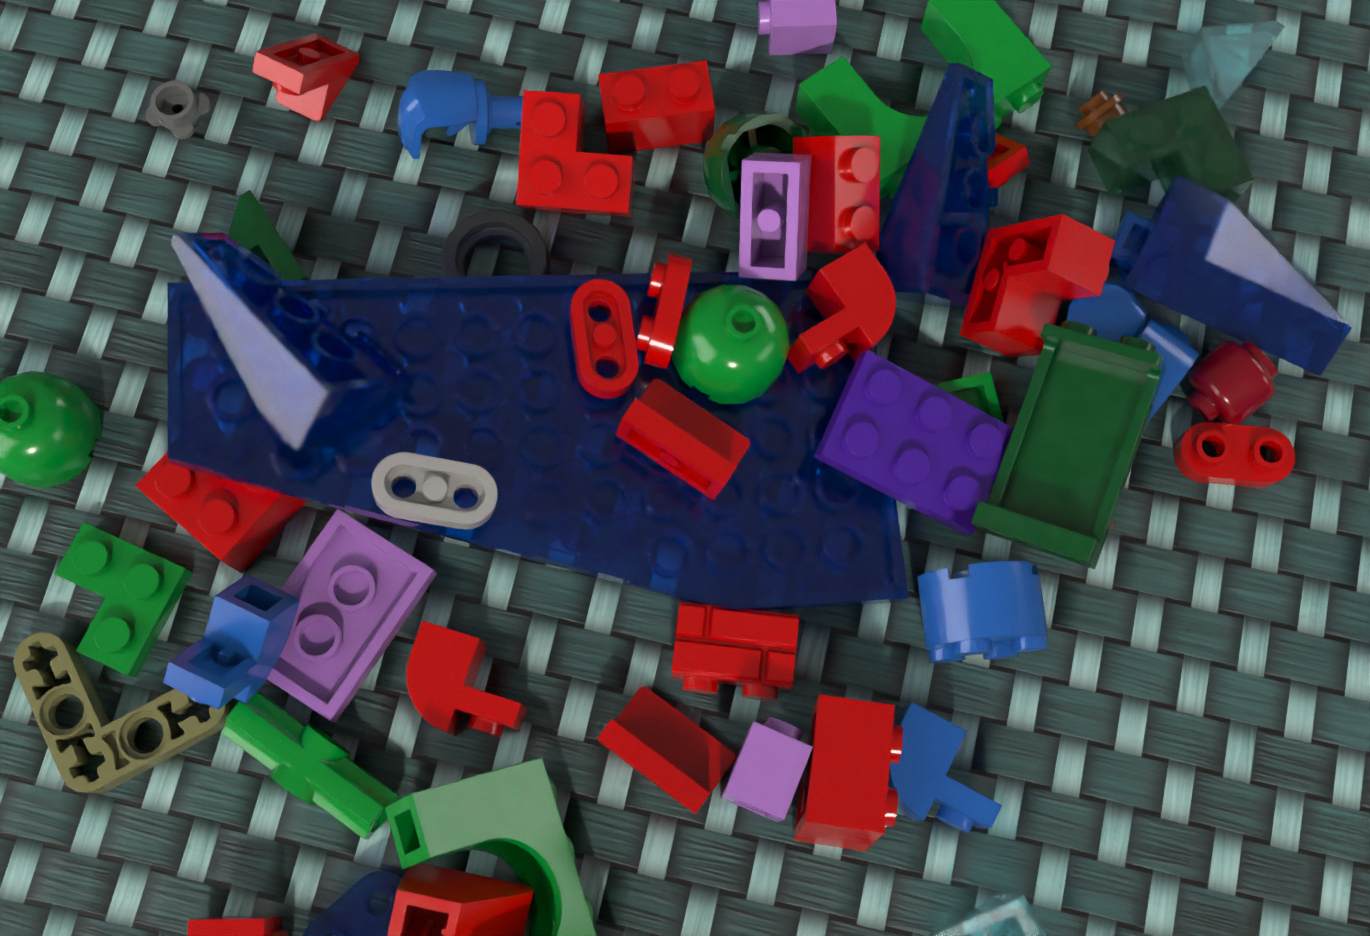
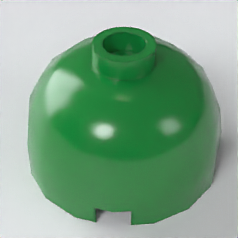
(731, 343)
(45, 429)

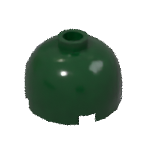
(737, 140)

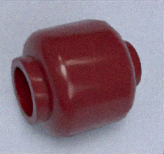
(1231, 382)

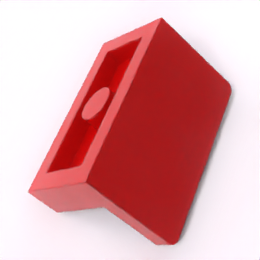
(683, 438)
(667, 749)

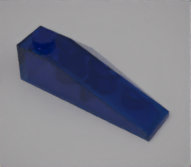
(944, 198)
(1224, 273)
(295, 362)

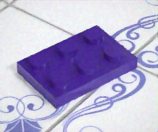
(914, 442)

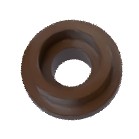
(1098, 110)

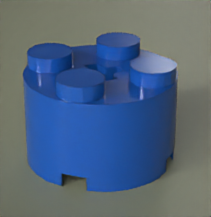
(983, 611)

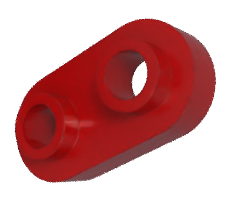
(669, 286)
(604, 341)
(1237, 456)

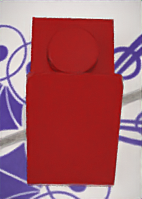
(307, 73)

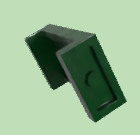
(1073, 443)

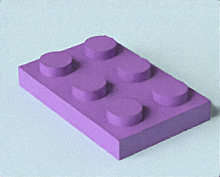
(350, 607)

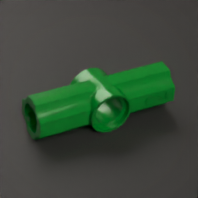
(310, 764)

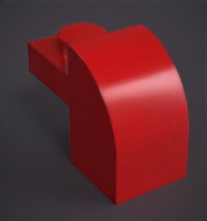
(856, 306)
(442, 683)

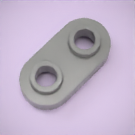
(436, 486)

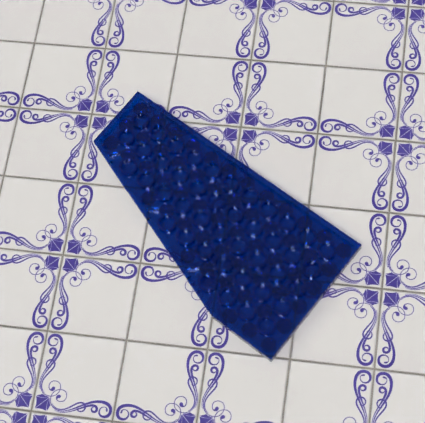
(507, 396)

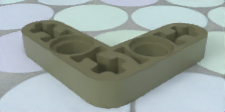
(111, 739)

